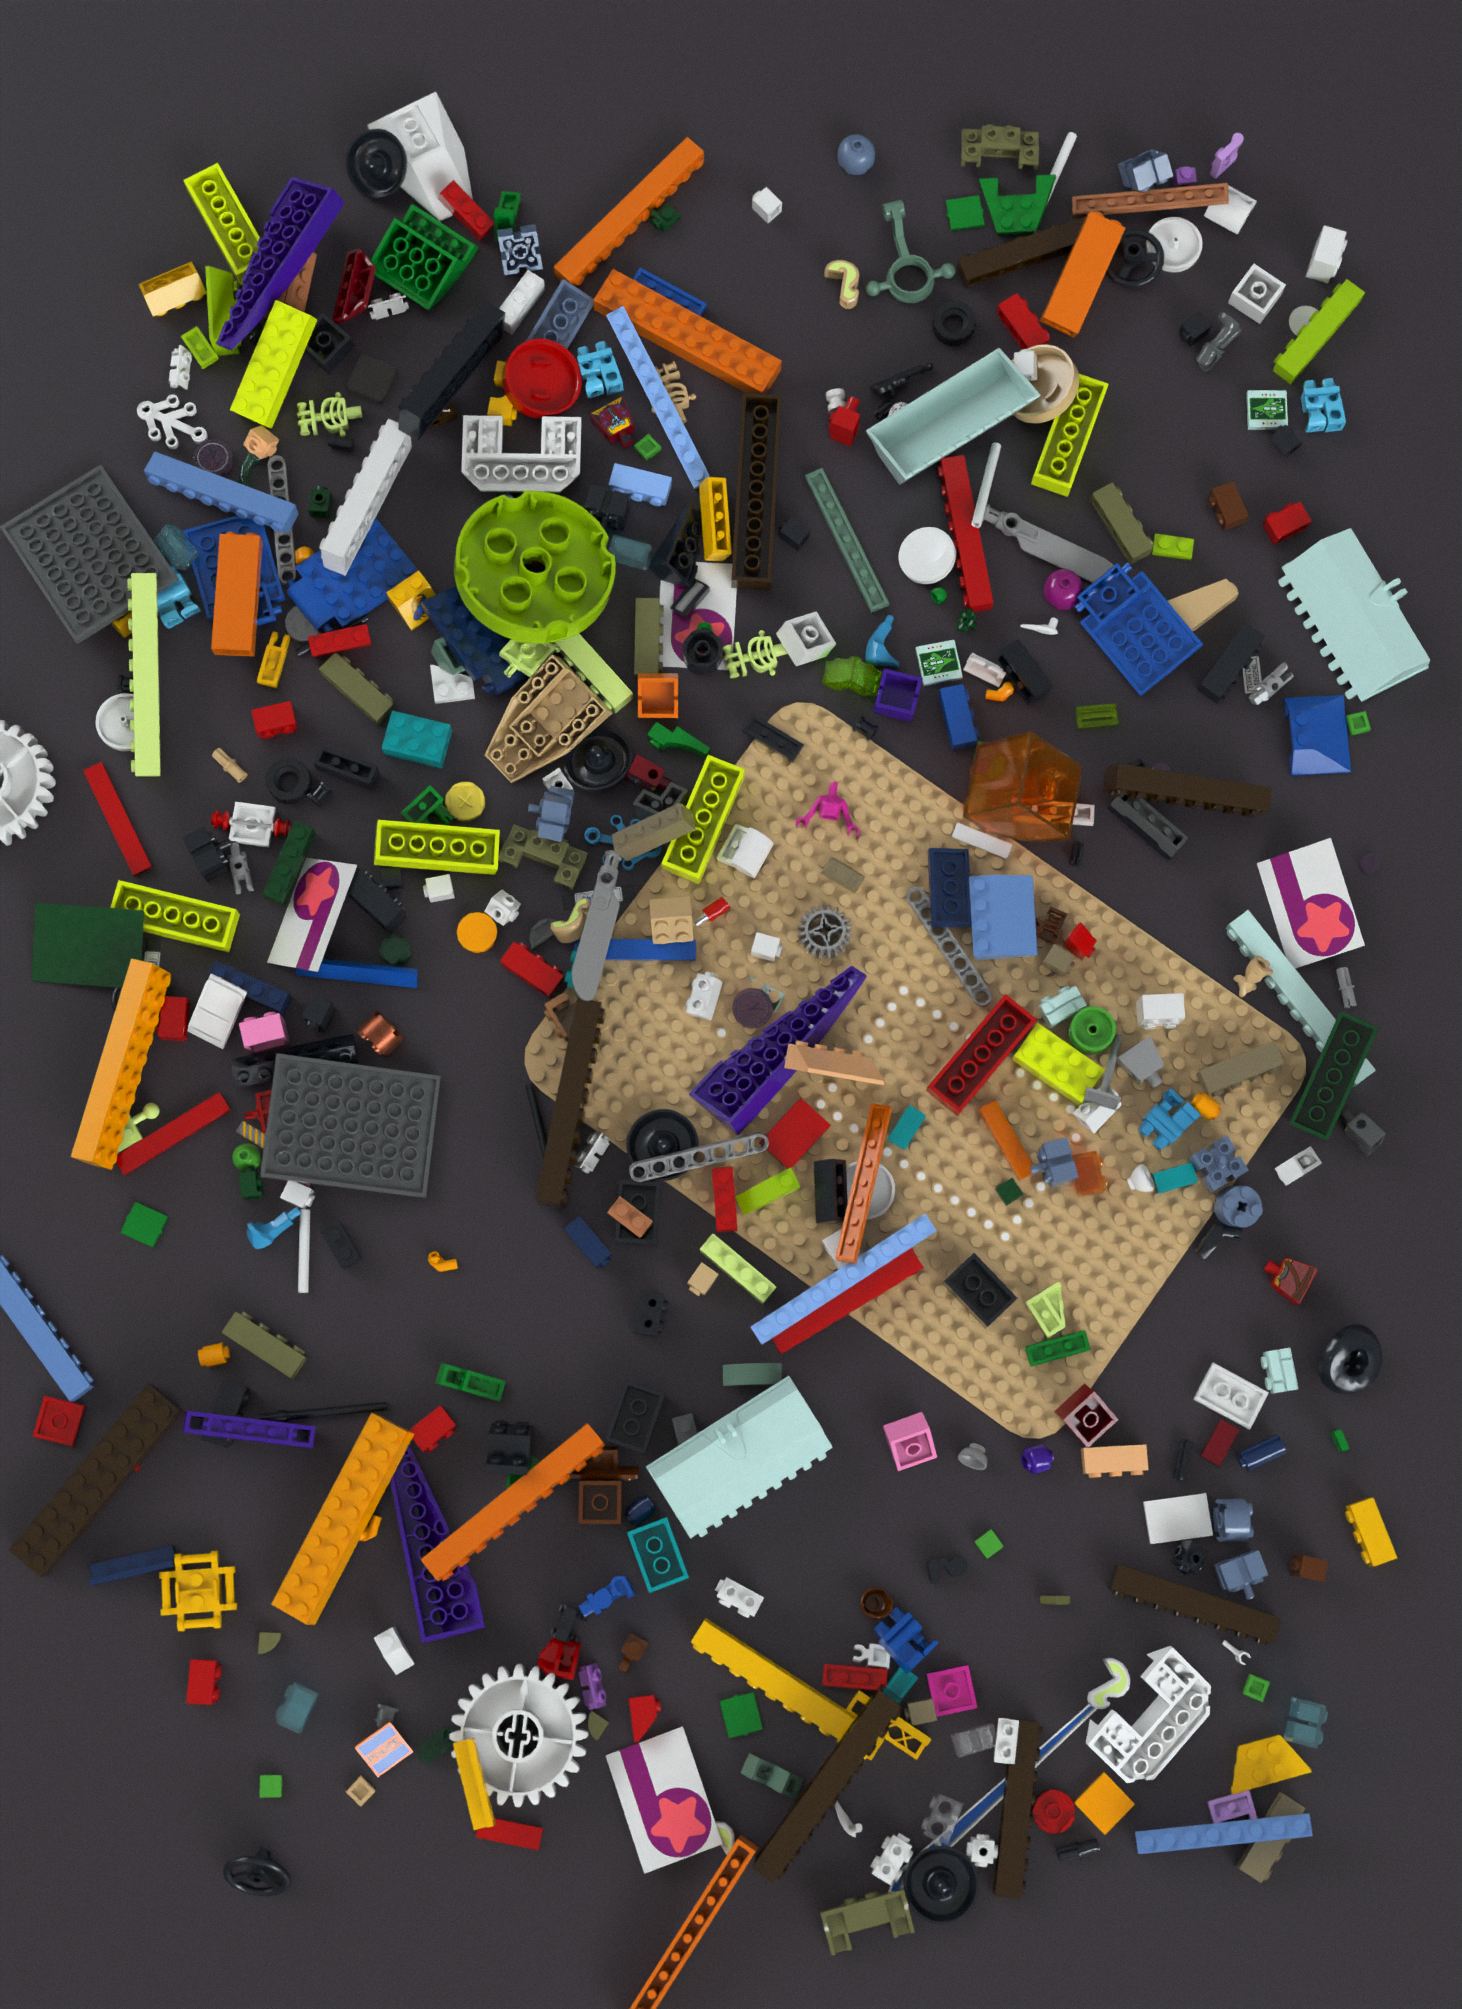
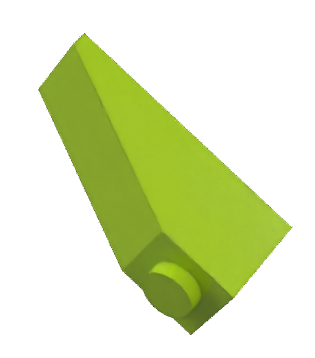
(768, 1191)

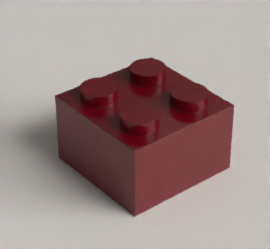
(1086, 1415)

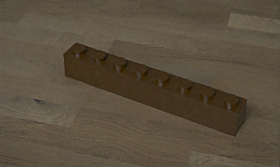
(1019, 253)
(1195, 1604)
(1015, 1813)

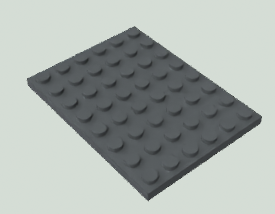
(83, 551)
(350, 1126)

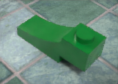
(663, 738)
(470, 1382)

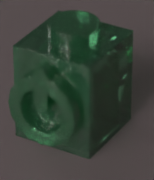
(395, 950)

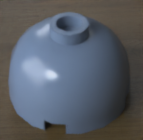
(856, 154)

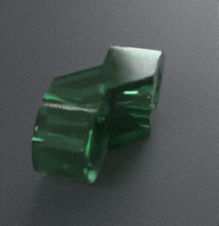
(429, 1752)

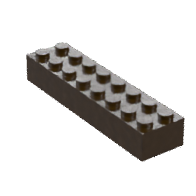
(1186, 789)

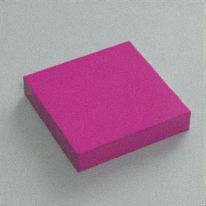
(951, 1690)

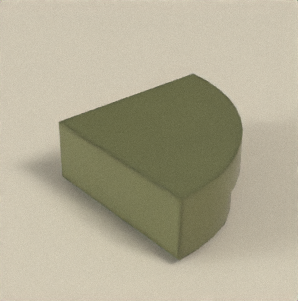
(1055, 1600)
(268, 1641)
(596, 1725)

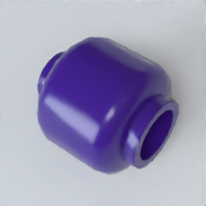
(1037, 1459)

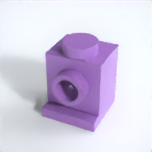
(1184, 176)

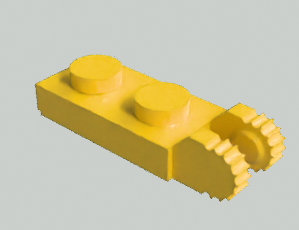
(273, 661)

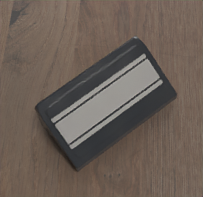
(690, 599)

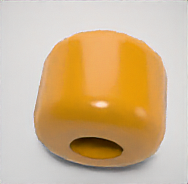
(302, 554)

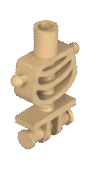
(676, 391)

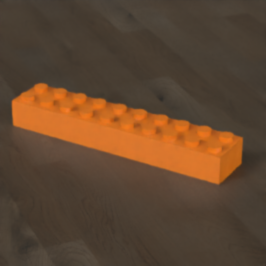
(689, 335)

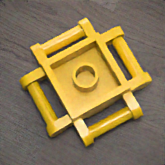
(198, 1590)

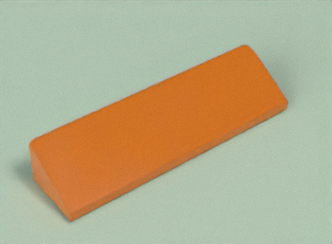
(1006, 1139)

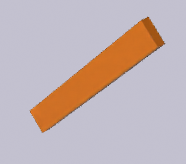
(863, 1183)

